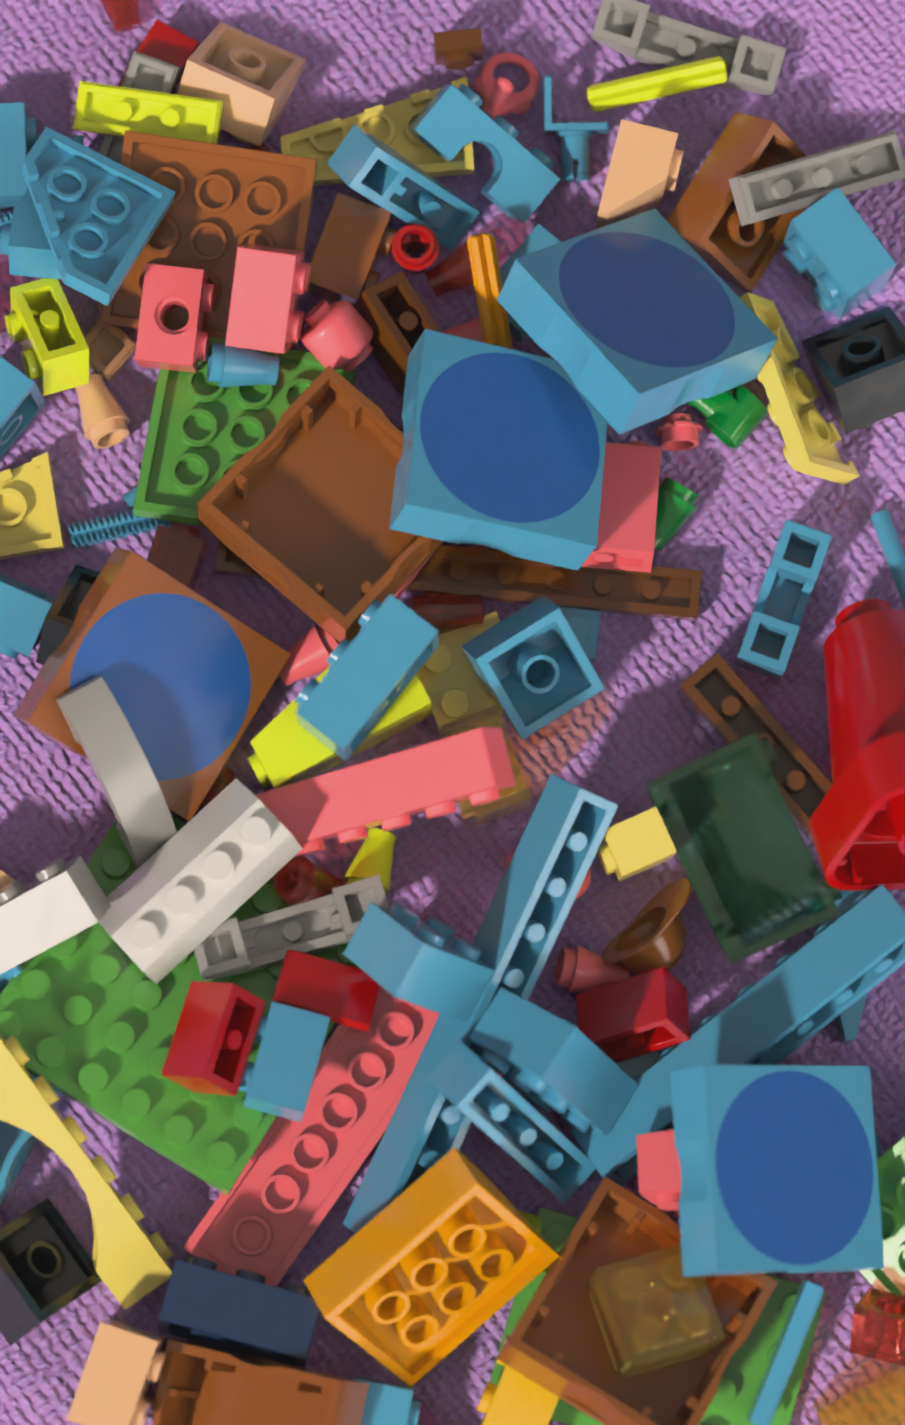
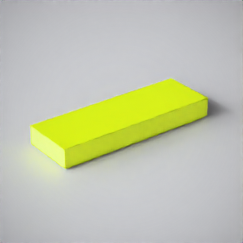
(120, 109)

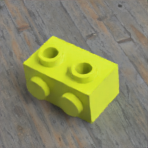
(48, 335)

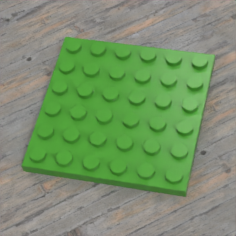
(107, 1028)

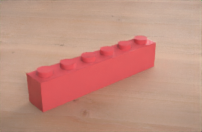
(393, 789)

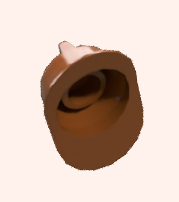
(655, 935)

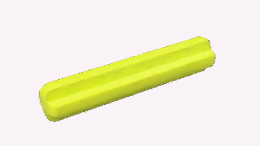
(657, 84)

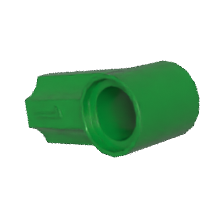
(731, 414)

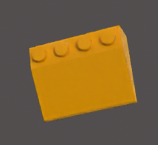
(430, 1268)

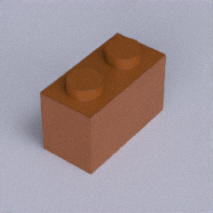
(350, 249)

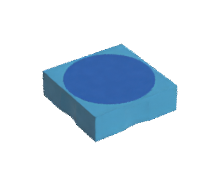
(636, 319)
(498, 452)
(776, 1169)

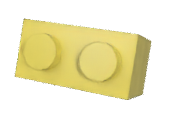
(635, 845)

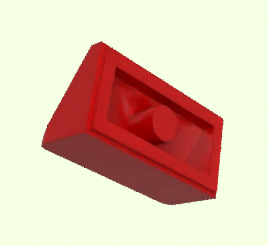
(327, 989)

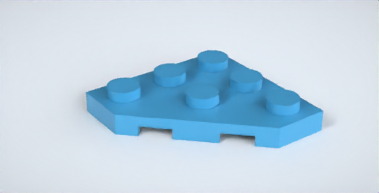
(92, 212)

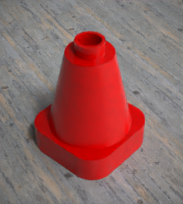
(862, 816)

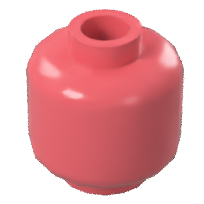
(337, 335)

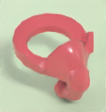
(498, 94)

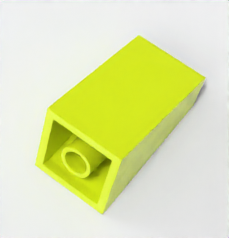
(291, 754)

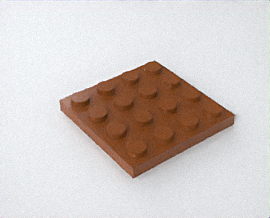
(219, 203)

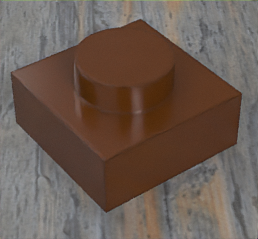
(458, 48)

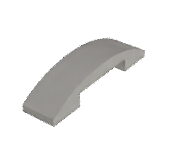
(666, 42)
(119, 767)
(302, 927)

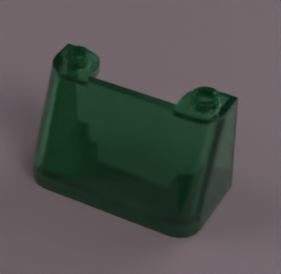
(741, 847)

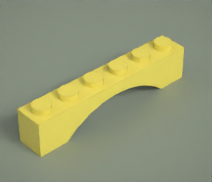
(122, 1250)

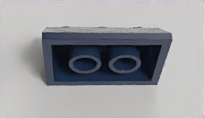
(239, 1312)

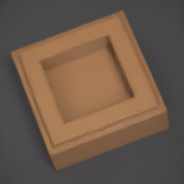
(108, 349)

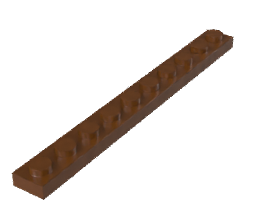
(510, 579)

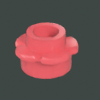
(678, 432)

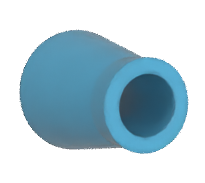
(240, 366)

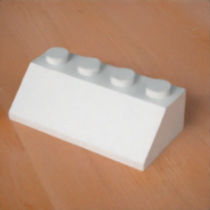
(197, 880)

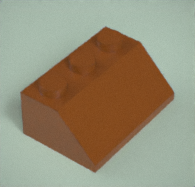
(707, 209)

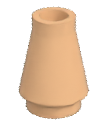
(101, 414)

